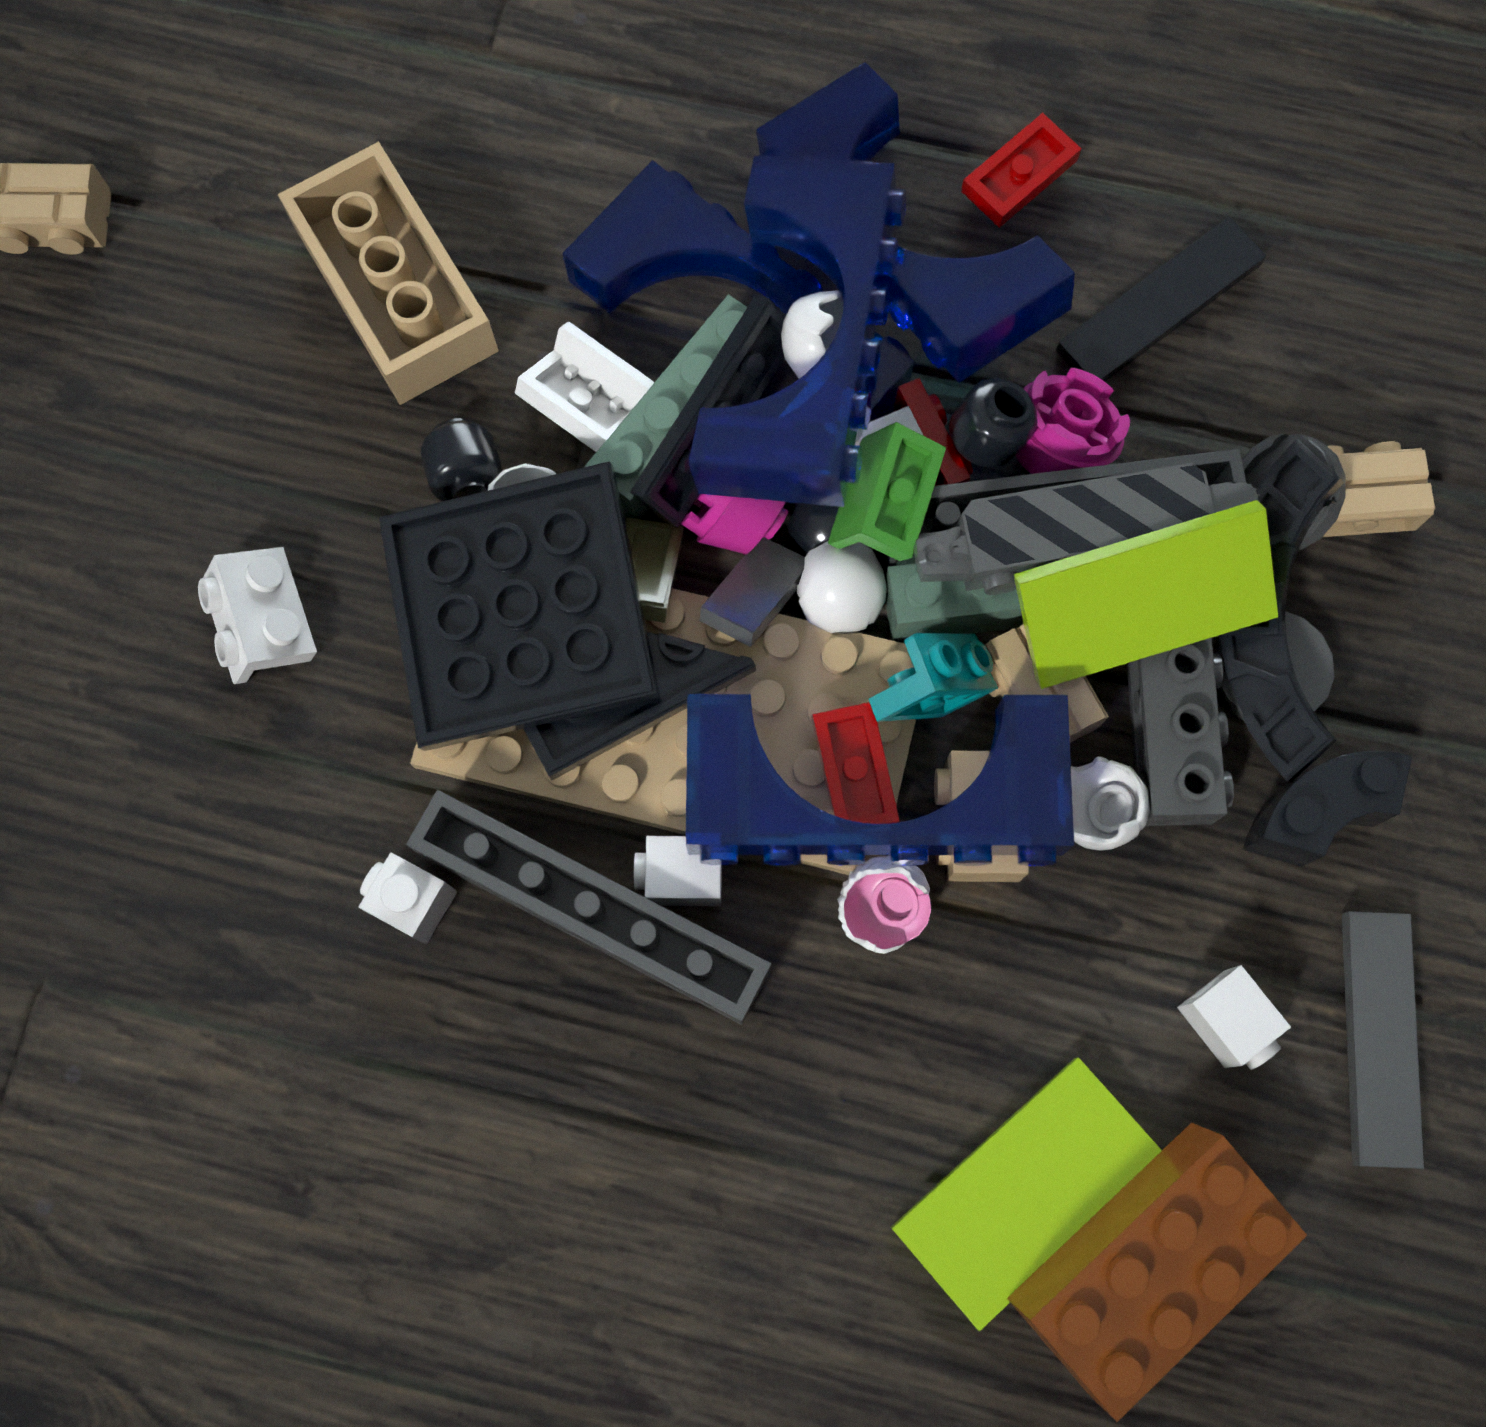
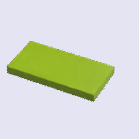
(1148, 594)
(1025, 1191)

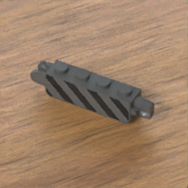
(1056, 522)

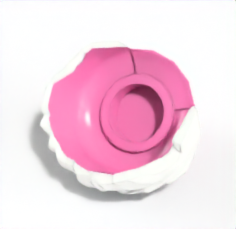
(884, 904)

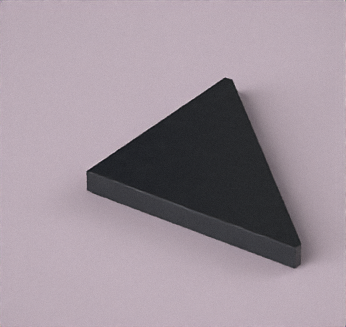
(680, 670)

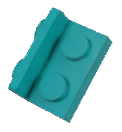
(945, 677)

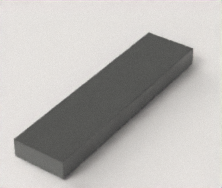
(1382, 1040)

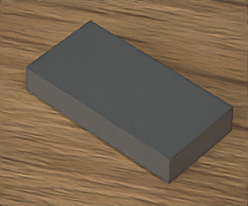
(754, 592)

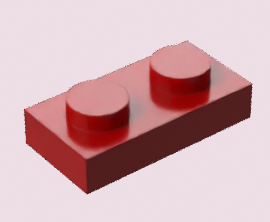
(1020, 170)
(932, 421)
(855, 765)

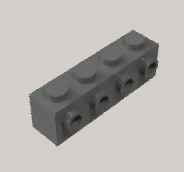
(1180, 735)

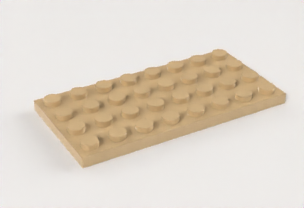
(644, 778)

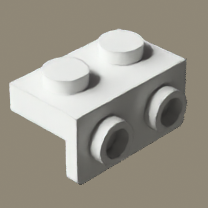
(583, 387)
(255, 612)

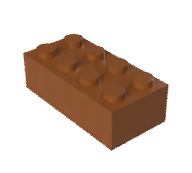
(1157, 1268)

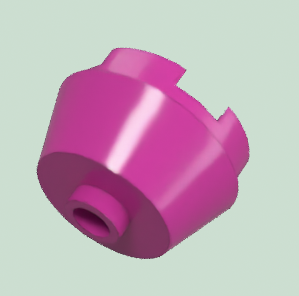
(1074, 424)
(735, 521)

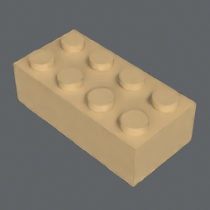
(389, 272)

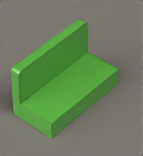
(891, 492)

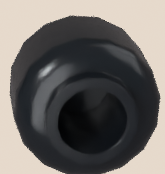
(993, 422)
(459, 459)

